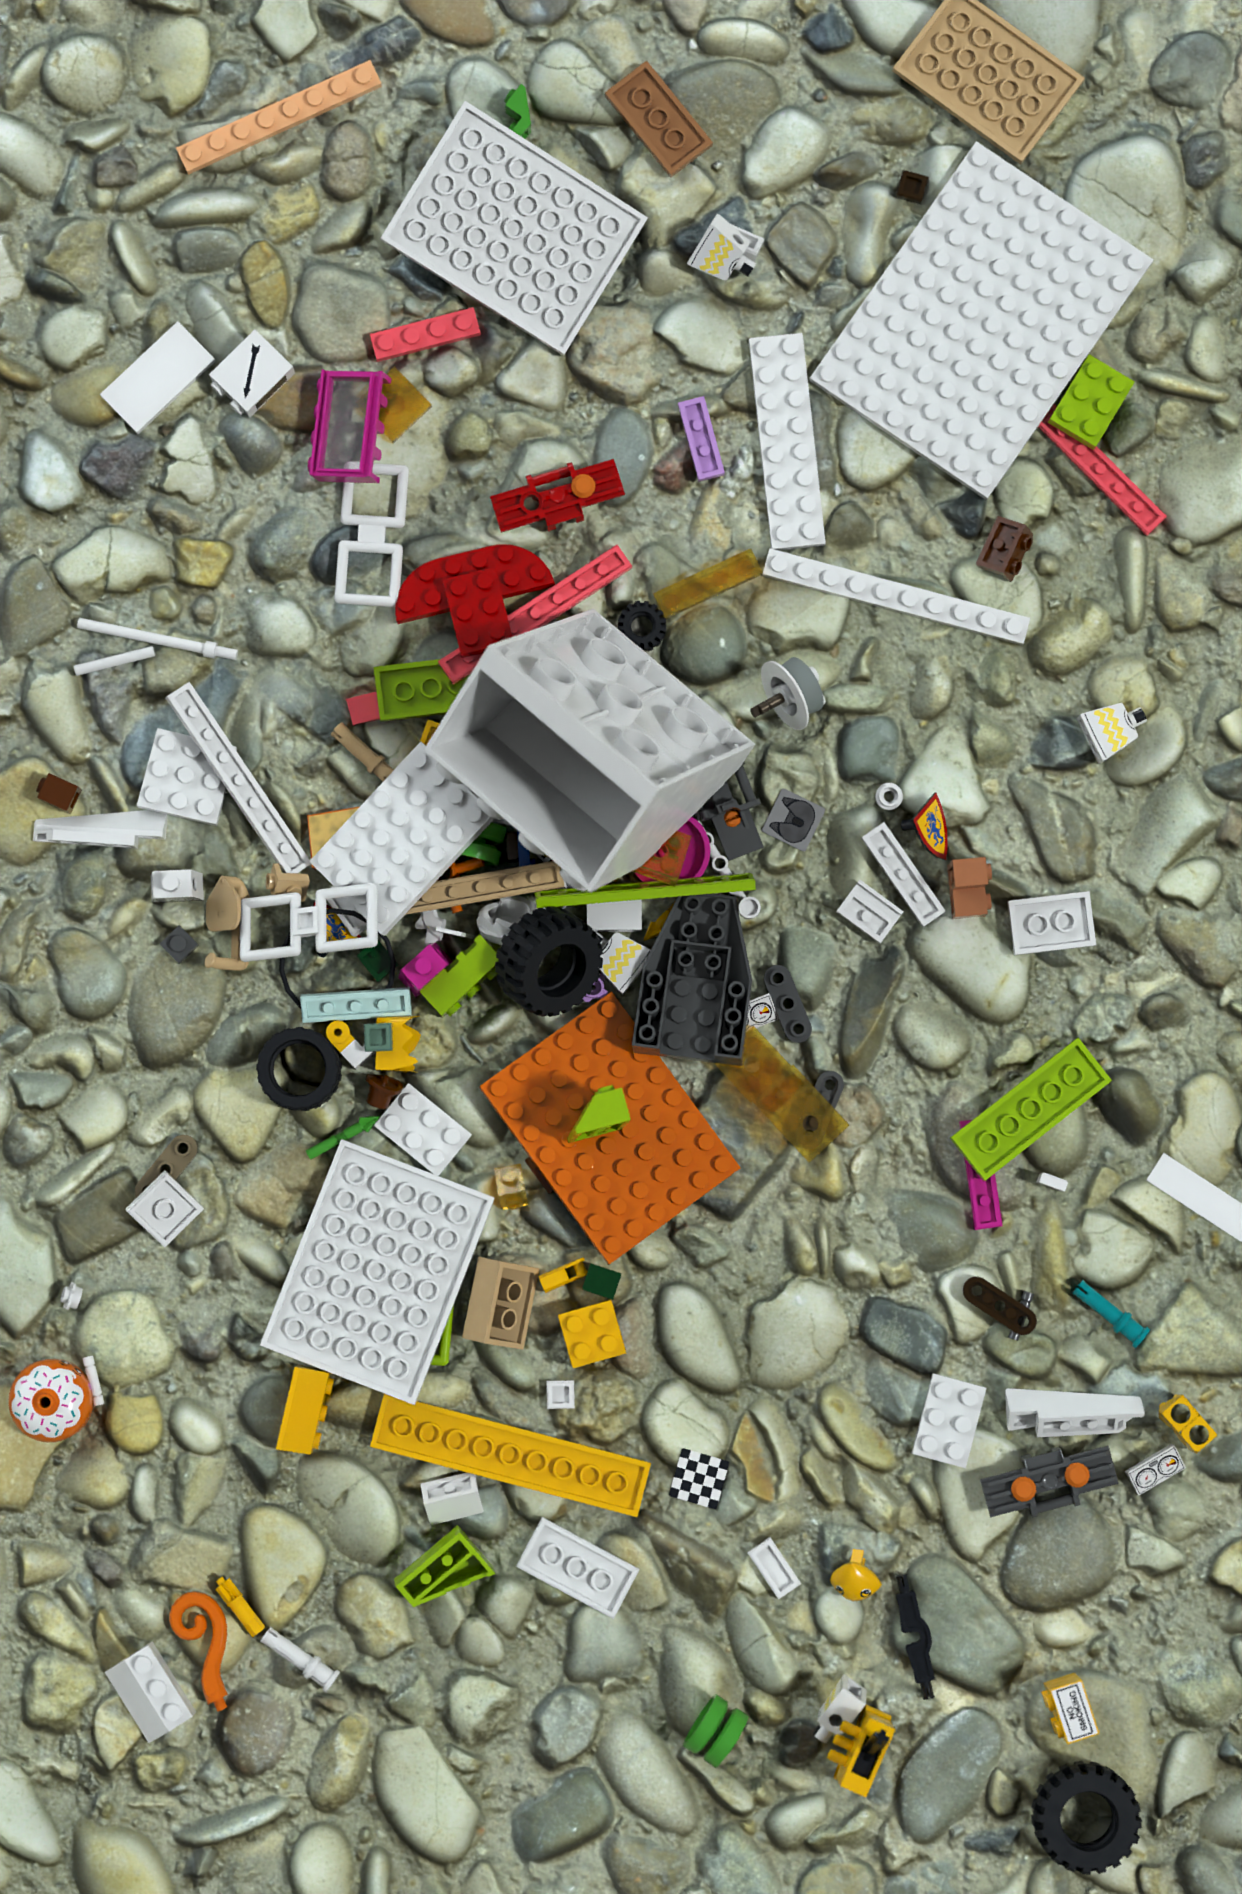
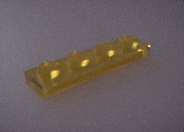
(707, 583)

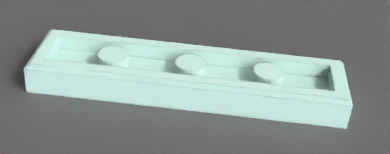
(356, 1005)

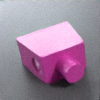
(424, 968)

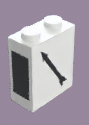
(251, 374)

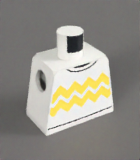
(722, 251)
(1110, 729)
(622, 960)
(845, 1700)

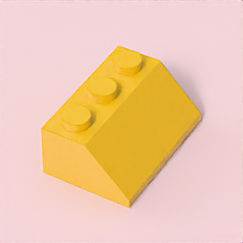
(304, 1410)

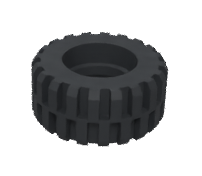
(527, 947)
(1109, 1847)

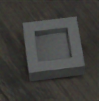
(179, 944)

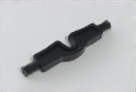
(912, 1622)

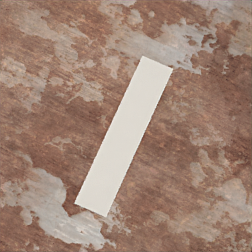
(1198, 1195)

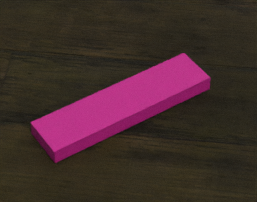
(983, 1197)

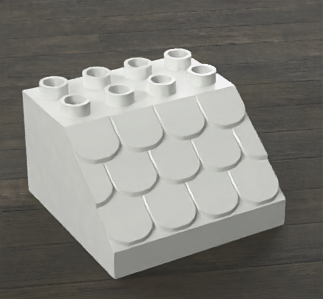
(585, 747)

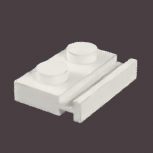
(869, 911)

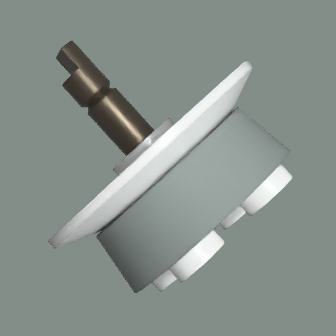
(791, 692)

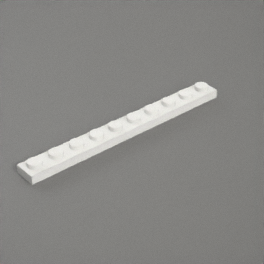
(896, 596)

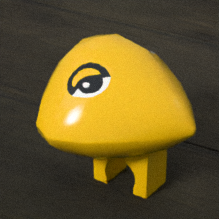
(854, 1579)

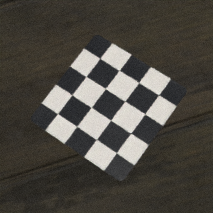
(699, 1478)

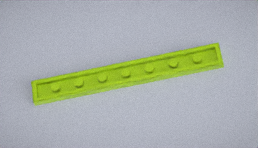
(646, 890)

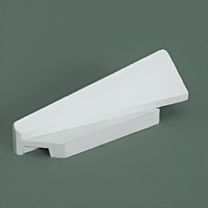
(107, 830)
(1069, 1412)

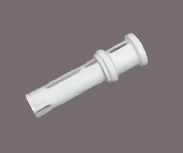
(311, 1666)

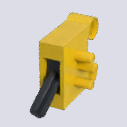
(865, 1750)

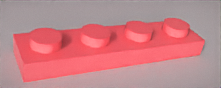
(425, 334)

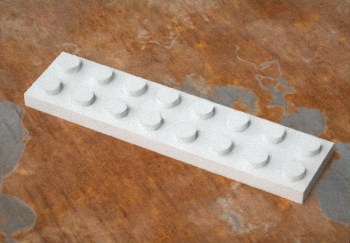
(787, 441)

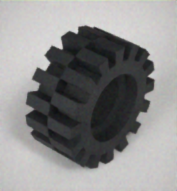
(643, 610)

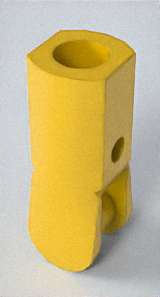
(558, 1276)

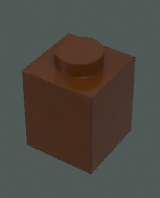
(58, 793)

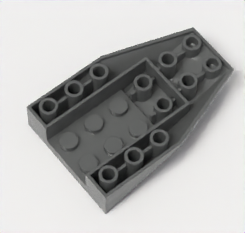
(696, 984)

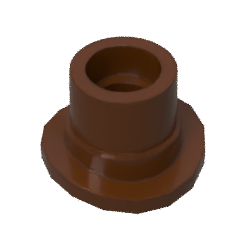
(382, 1090)

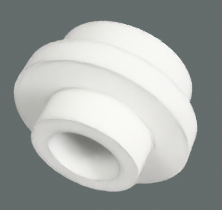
(892, 788)

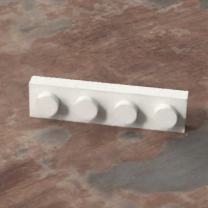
(903, 874)

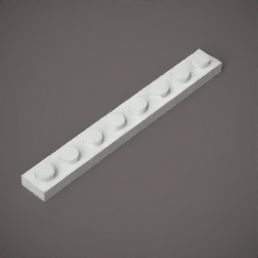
(238, 779)

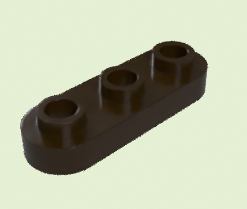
(990, 1296)

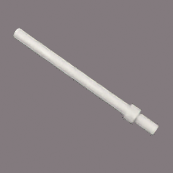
(208, 649)

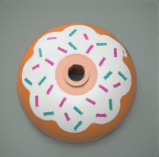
(69, 1398)

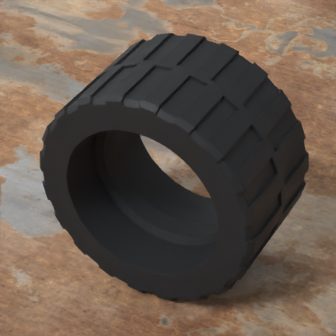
(267, 1059)

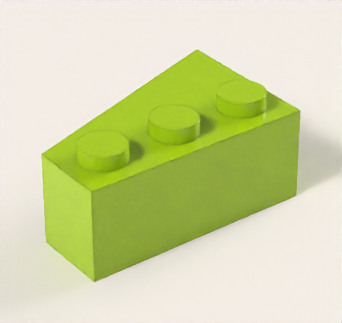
(461, 978)
(443, 1567)

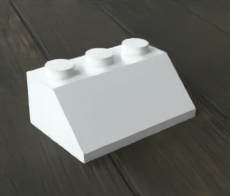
(150, 1692)

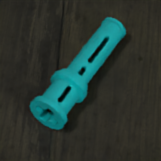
(1121, 1321)

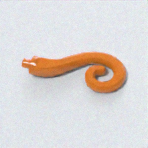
(211, 1678)

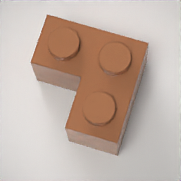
(967, 887)

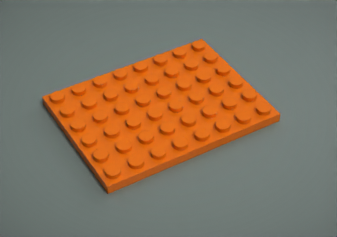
(623, 1180)

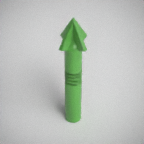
(364, 1124)

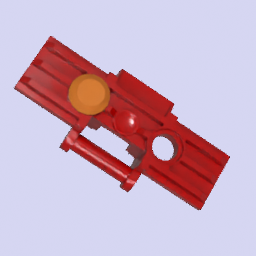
(559, 504)

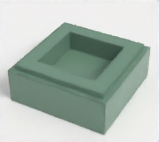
(378, 1037)

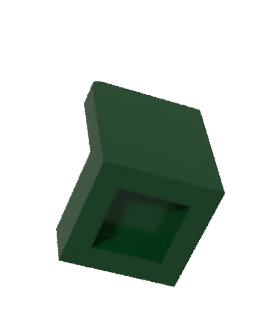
(601, 1281)

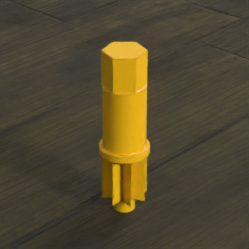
(235, 1600)

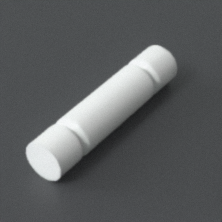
(93, 1379)

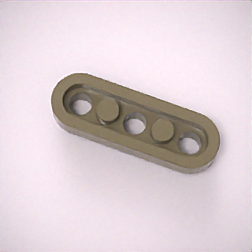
(171, 1156)

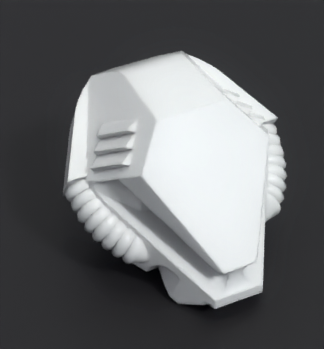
(497, 917)

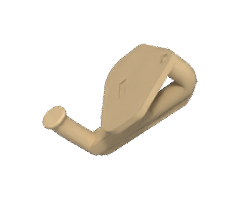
(224, 914)

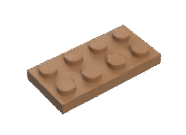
(658, 119)

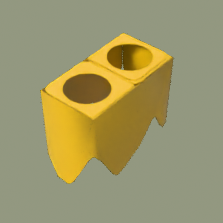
(404, 1042)
(1195, 1419)

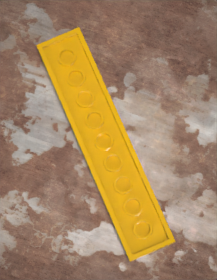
(511, 1455)

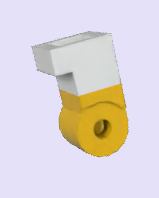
(341, 1037)

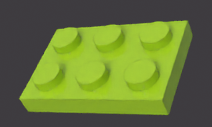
(1091, 402)

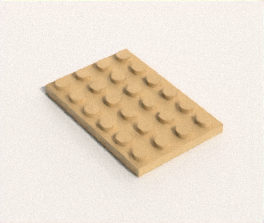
(988, 75)

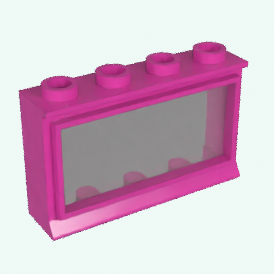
(347, 426)

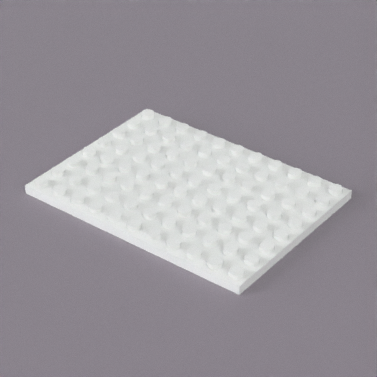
(981, 320)

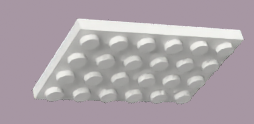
(403, 837)

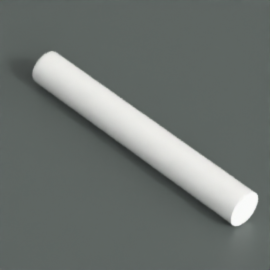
(113, 661)

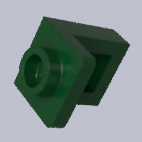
(376, 961)

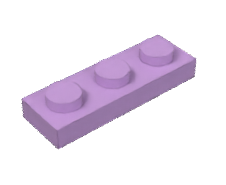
(701, 438)

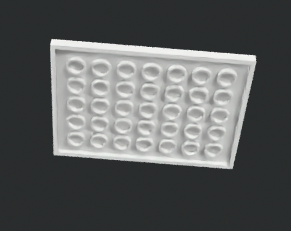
(513, 228)
(377, 1272)

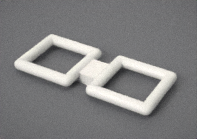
(372, 539)
(309, 922)

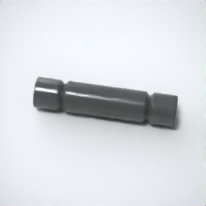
(1026, 1300)

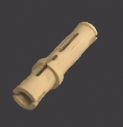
(374, 763)

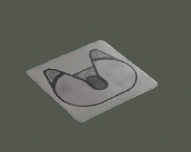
(793, 819)

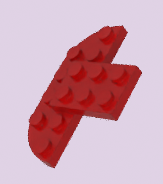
(473, 591)

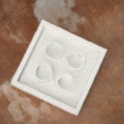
(181, 780)

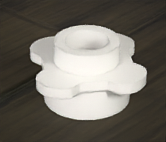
(71, 1296)

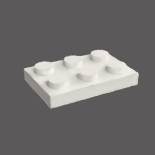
(1051, 923)
(423, 1130)
(948, 1420)

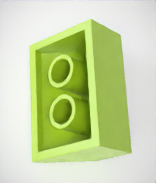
(601, 1115)

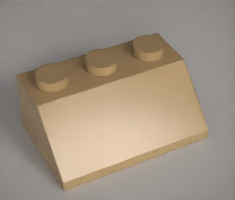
(500, 1303)

